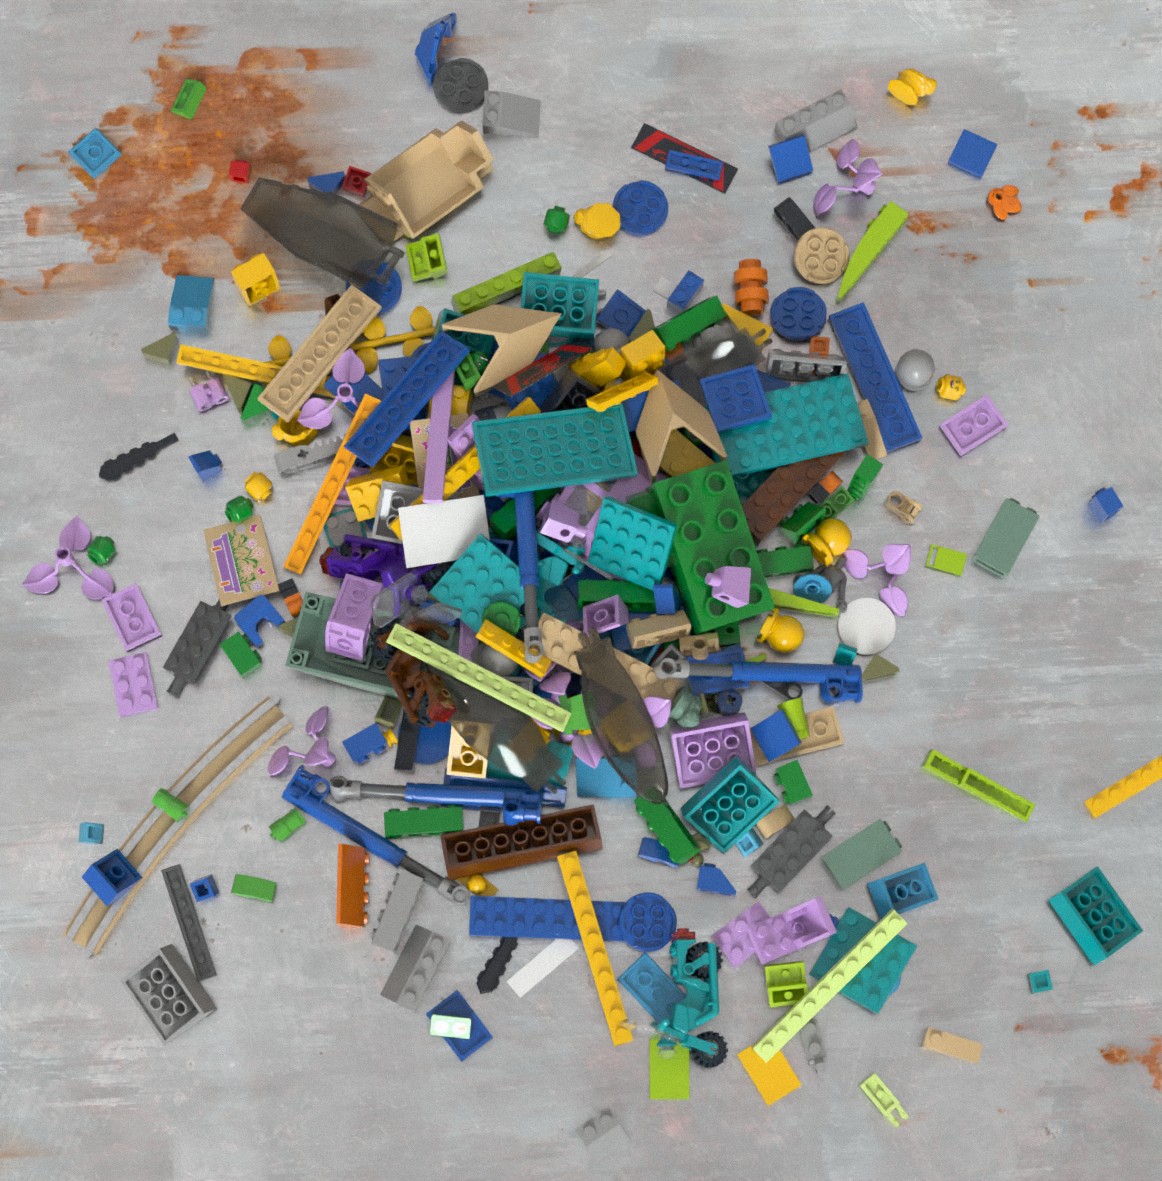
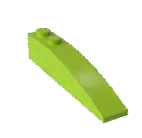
(877, 236)

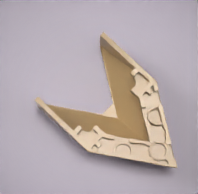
(517, 332)
(669, 409)

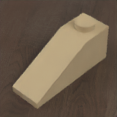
(876, 446)
(951, 1045)

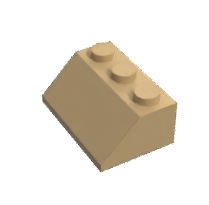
(657, 629)

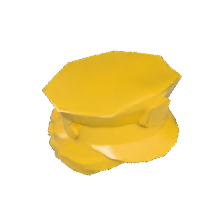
(911, 85)
(598, 220)
(293, 431)

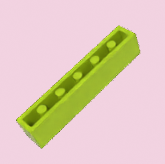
(503, 285)

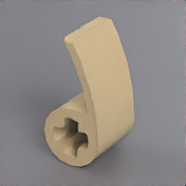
(775, 821)

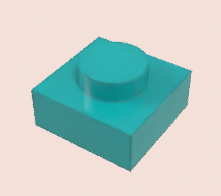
(845, 654)
(1040, 981)

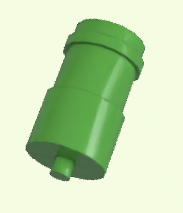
(171, 805)
(283, 827)

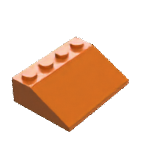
(351, 886)

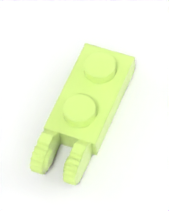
(882, 1098)

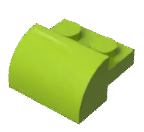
(426, 258)
(785, 983)

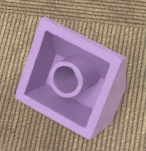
(605, 614)

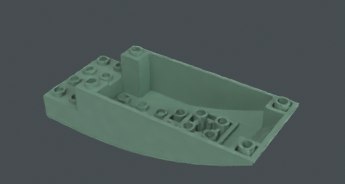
(310, 654)

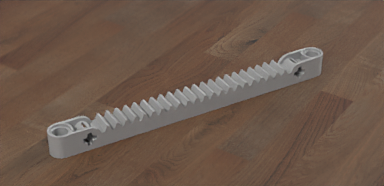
(291, 459)

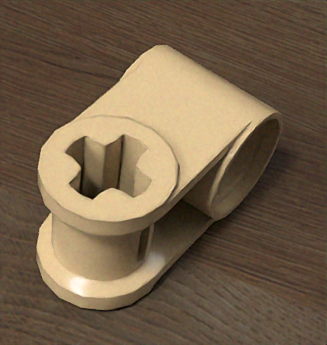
(904, 507)

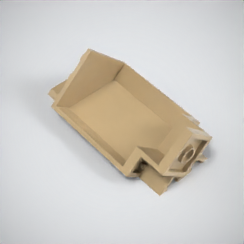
(429, 179)

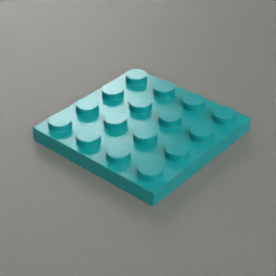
(632, 543)
(477, 580)
(879, 976)

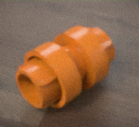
(751, 279)

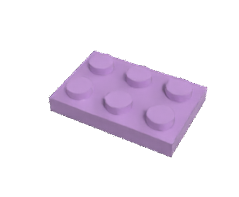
(973, 425)
(131, 617)
(133, 684)
(734, 938)

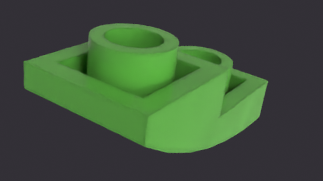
(837, 503)
(253, 887)

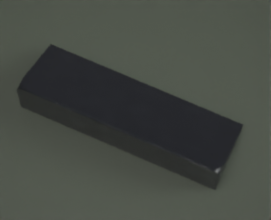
(407, 746)

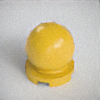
(830, 539)
(782, 632)

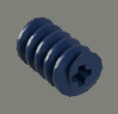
(733, 697)

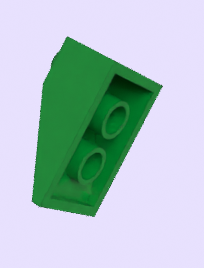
(803, 521)

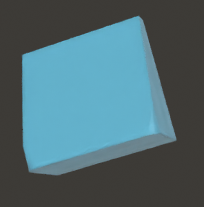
(90, 833)
(749, 842)

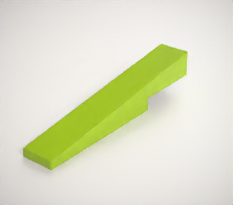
(794, 603)
(977, 785)

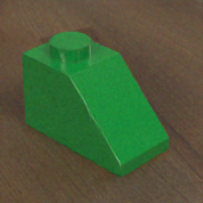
(253, 406)

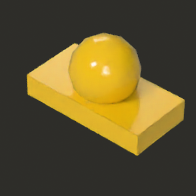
(478, 885)

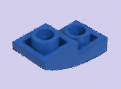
(654, 851)

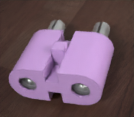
(209, 393)

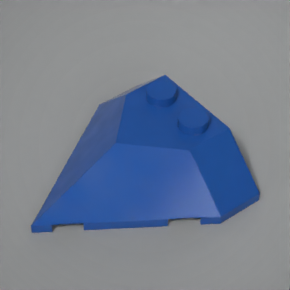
(430, 43)

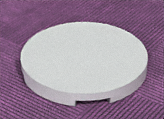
(867, 626)

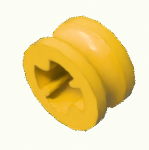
(389, 737)

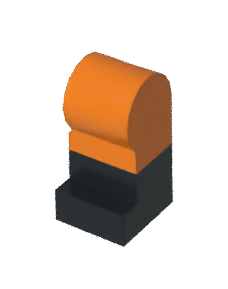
(824, 488)
(291, 596)

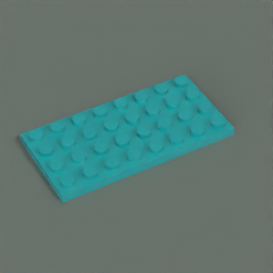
(804, 425)
(553, 450)

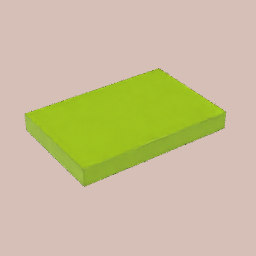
(668, 1076)

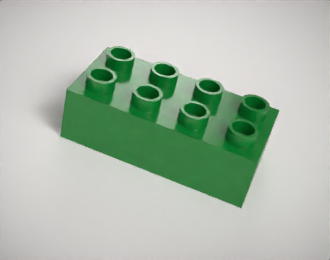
(707, 537)

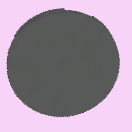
(460, 85)

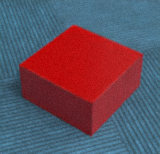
(355, 181)

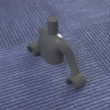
(835, 577)

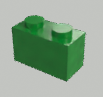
(240, 654)
(792, 782)

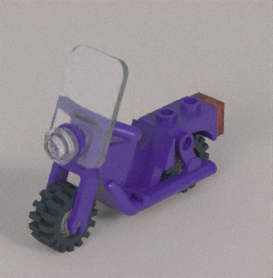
(401, 584)

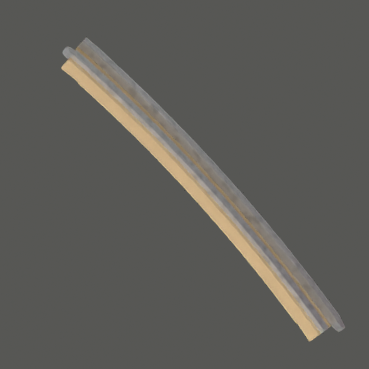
(159, 831)

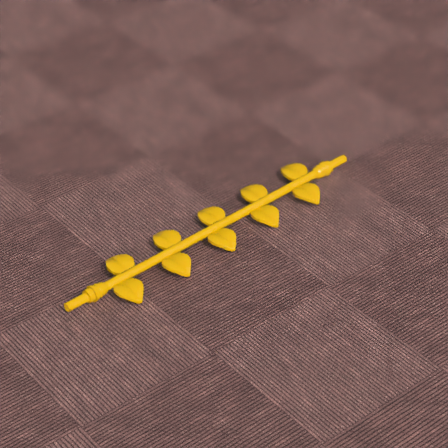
(419, 319)

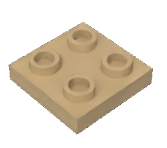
(699, 645)

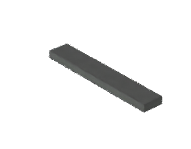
(189, 922)

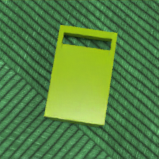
(947, 560)

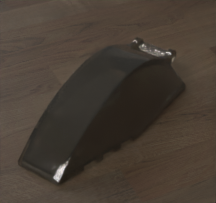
(325, 230)

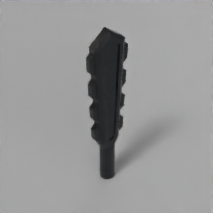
(136, 457)
(495, 966)

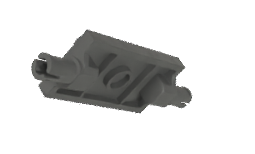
(196, 644)
(791, 851)

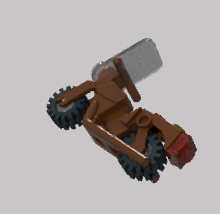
(428, 696)

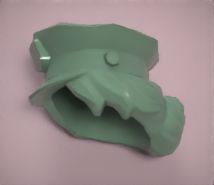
(686, 708)

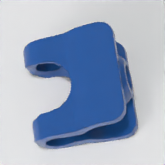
(255, 613)

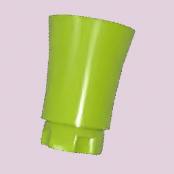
(795, 712)

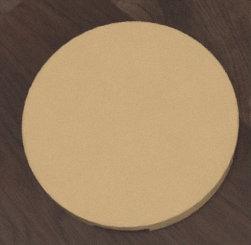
(821, 255)

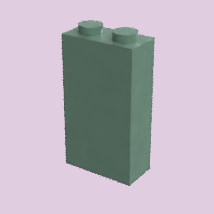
(1006, 537)
(861, 854)

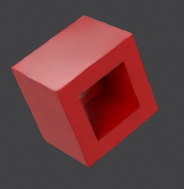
(240, 171)

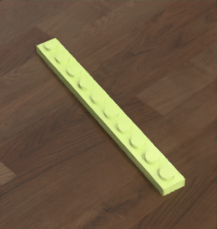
(479, 677)
(829, 985)

